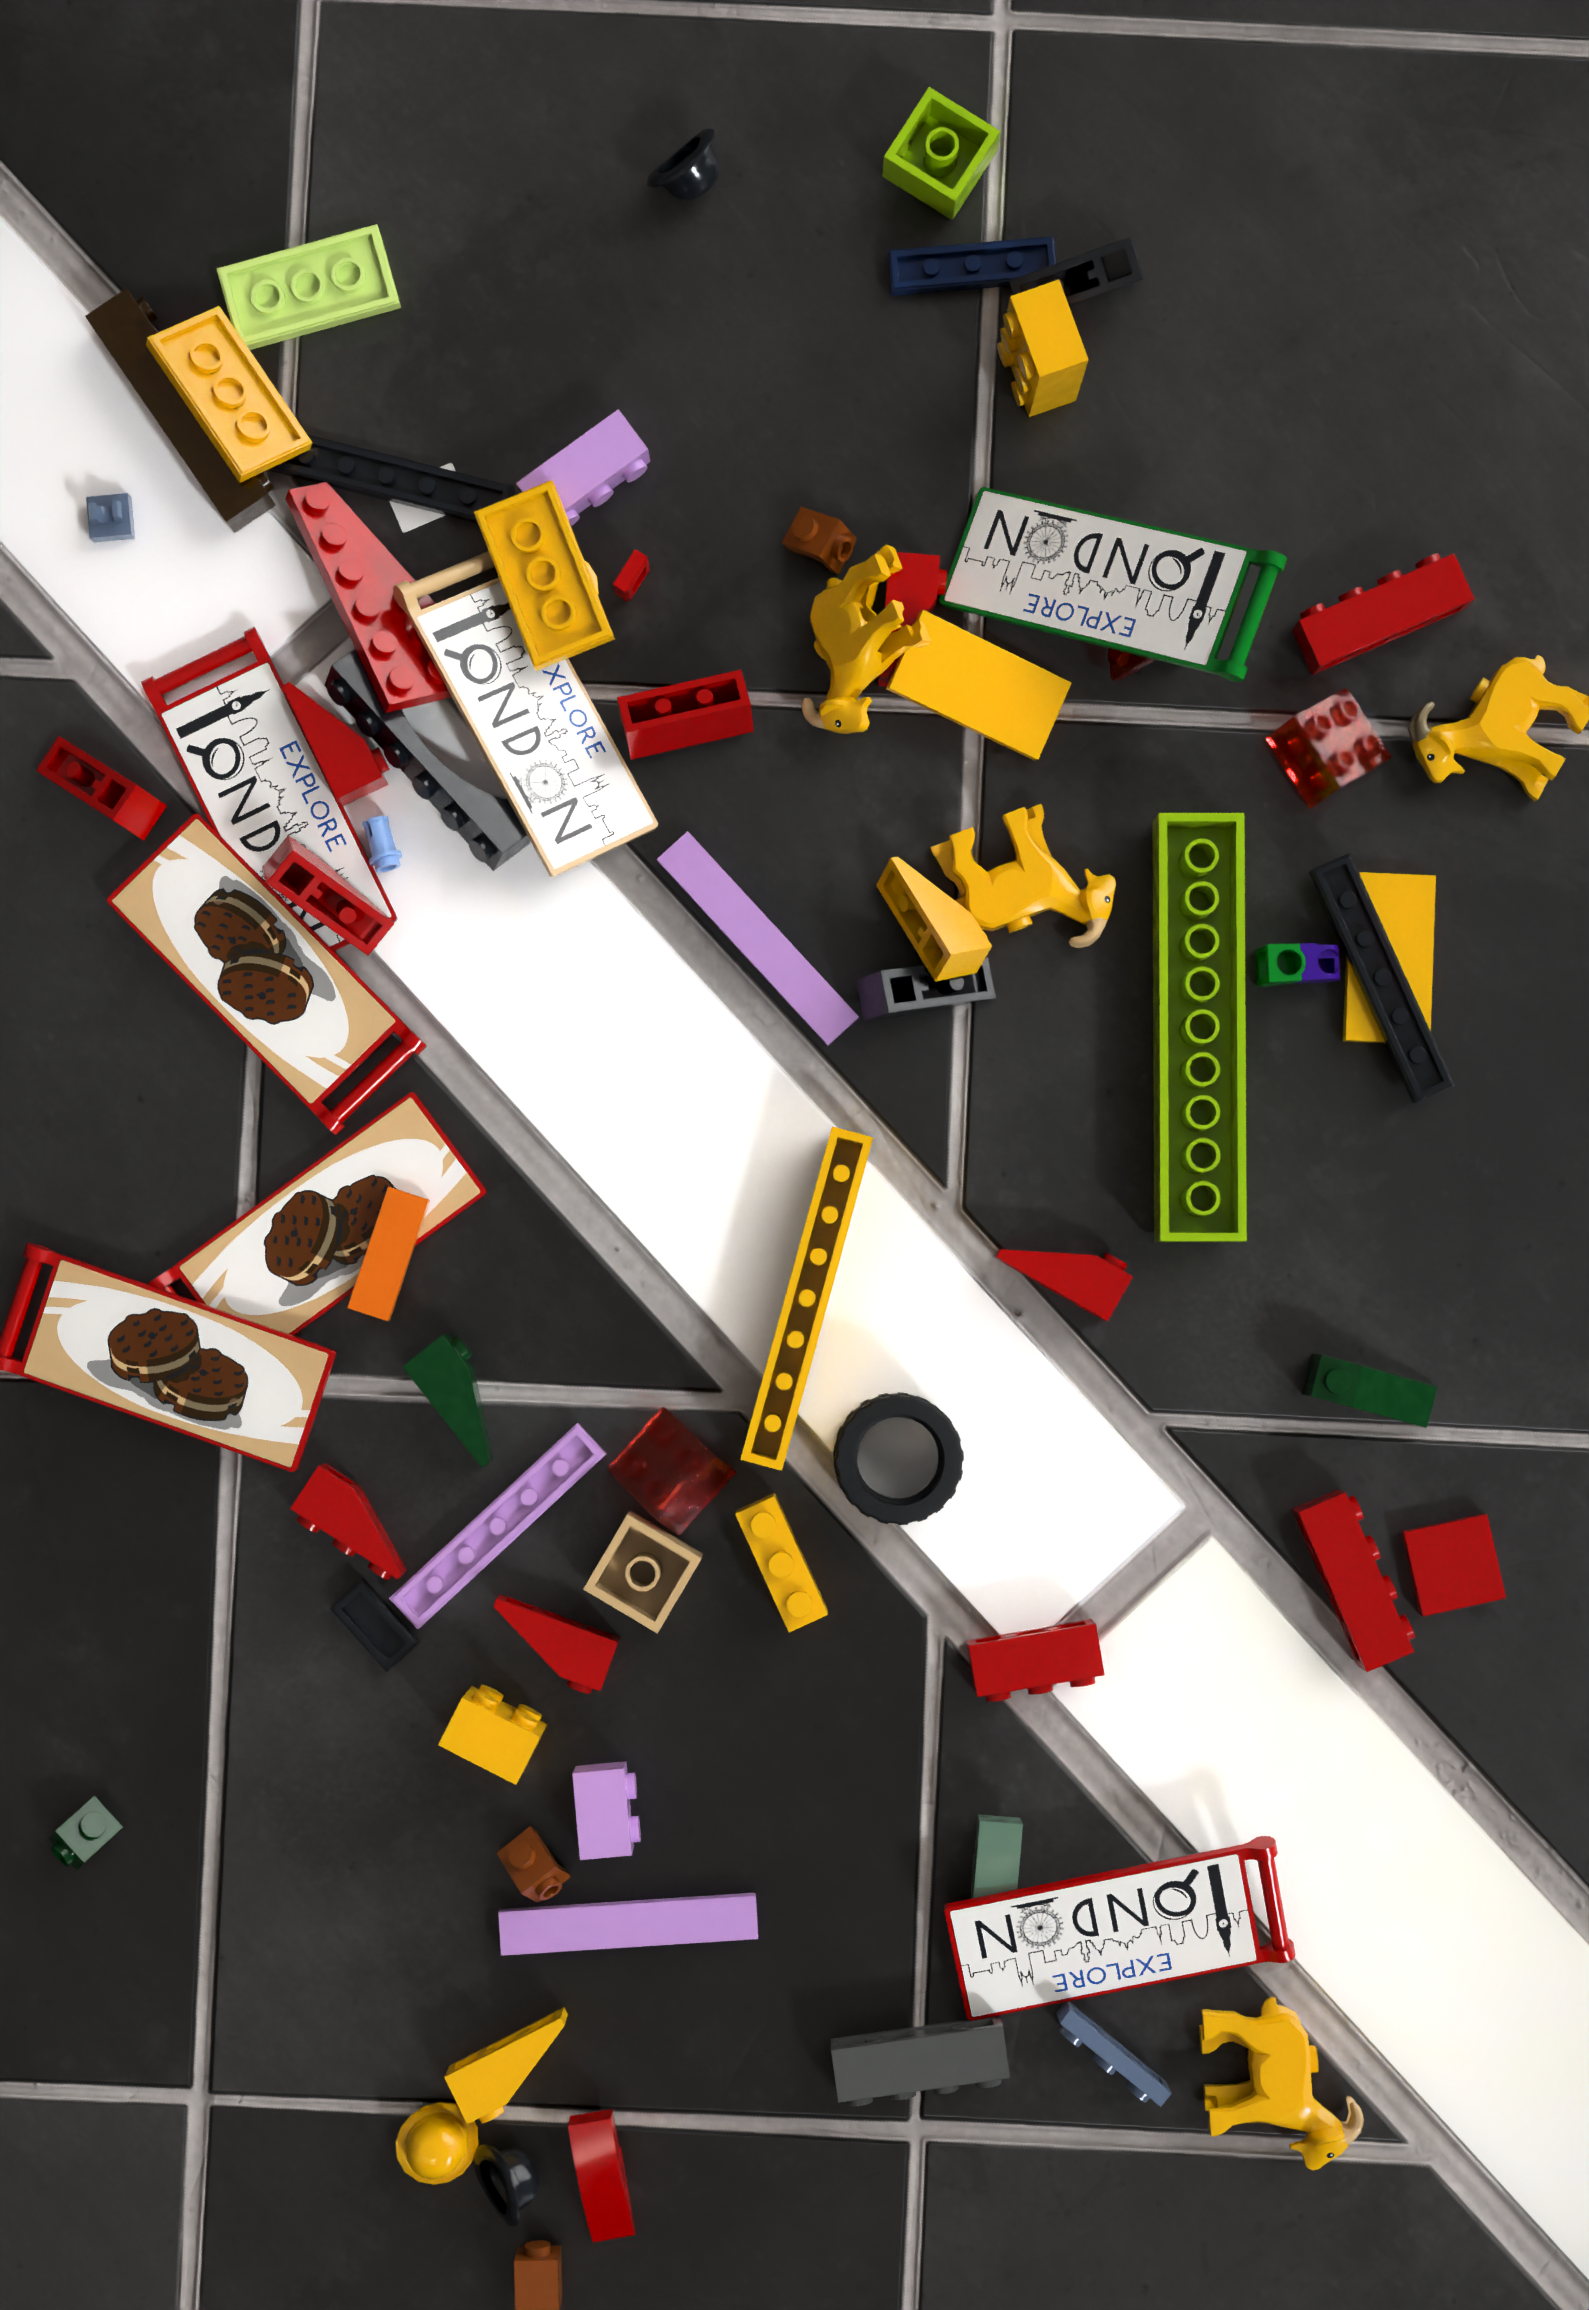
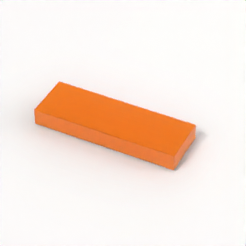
(388, 1254)

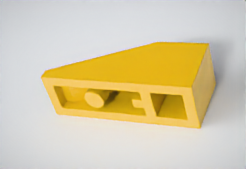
(936, 924)
(493, 2074)

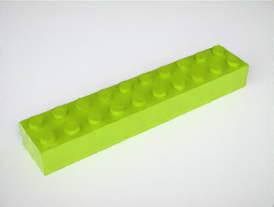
(1199, 1027)

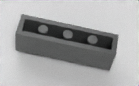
(919, 2060)

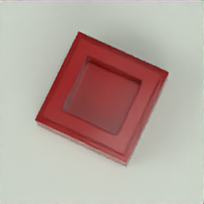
(631, 576)

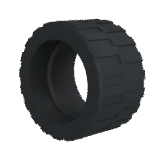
(906, 1509)

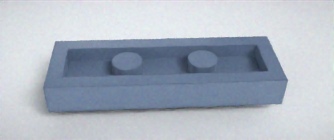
(1112, 2055)

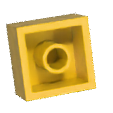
(493, 1733)

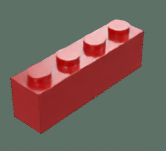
(1382, 613)
(1353, 1579)

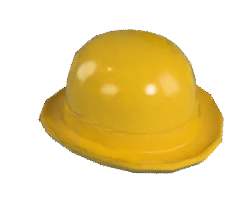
(436, 2143)

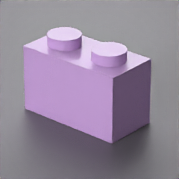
(604, 1810)

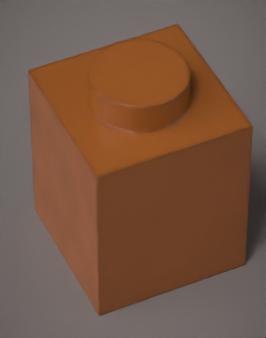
(538, 2276)

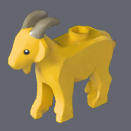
(1499, 726)

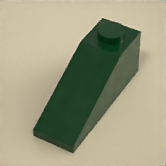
(452, 1389)
(1369, 1390)

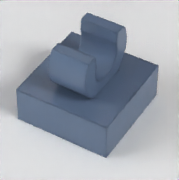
(110, 517)

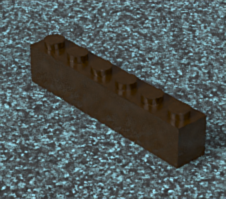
(124, 331)

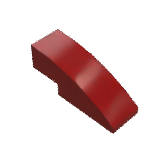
(601, 2175)

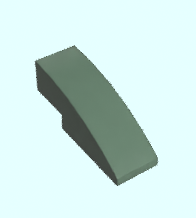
(996, 1855)

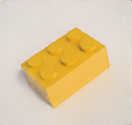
(1042, 349)

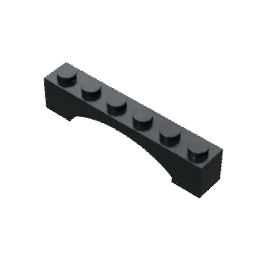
(479, 817)

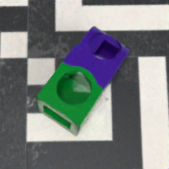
(1297, 964)

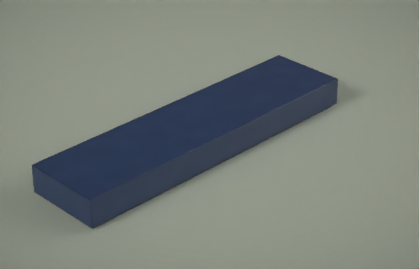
(967, 265)

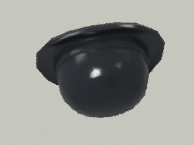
(690, 169)
(507, 2180)

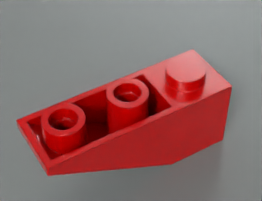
(344, 1512)

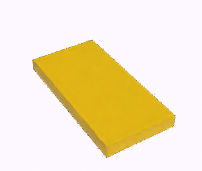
(228, 393)
(544, 575)
(980, 687)
(1408, 916)

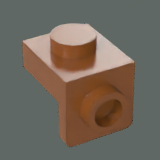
(820, 539)
(533, 1866)

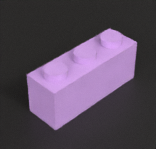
(592, 465)

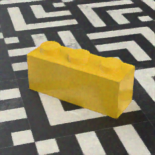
(781, 1562)

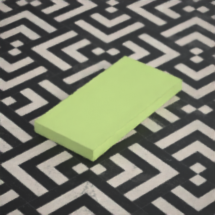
(309, 287)

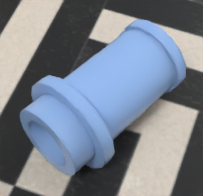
(381, 844)

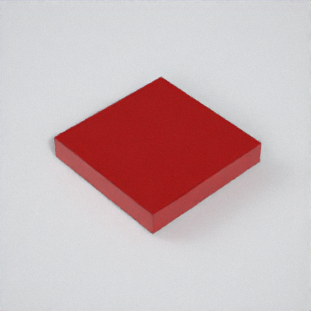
(1453, 1564)

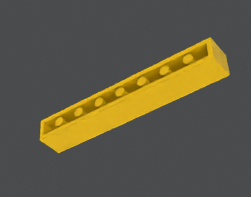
(806, 1298)

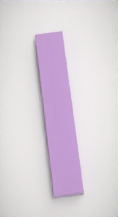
(757, 938)
(497, 1526)
(628, 1924)

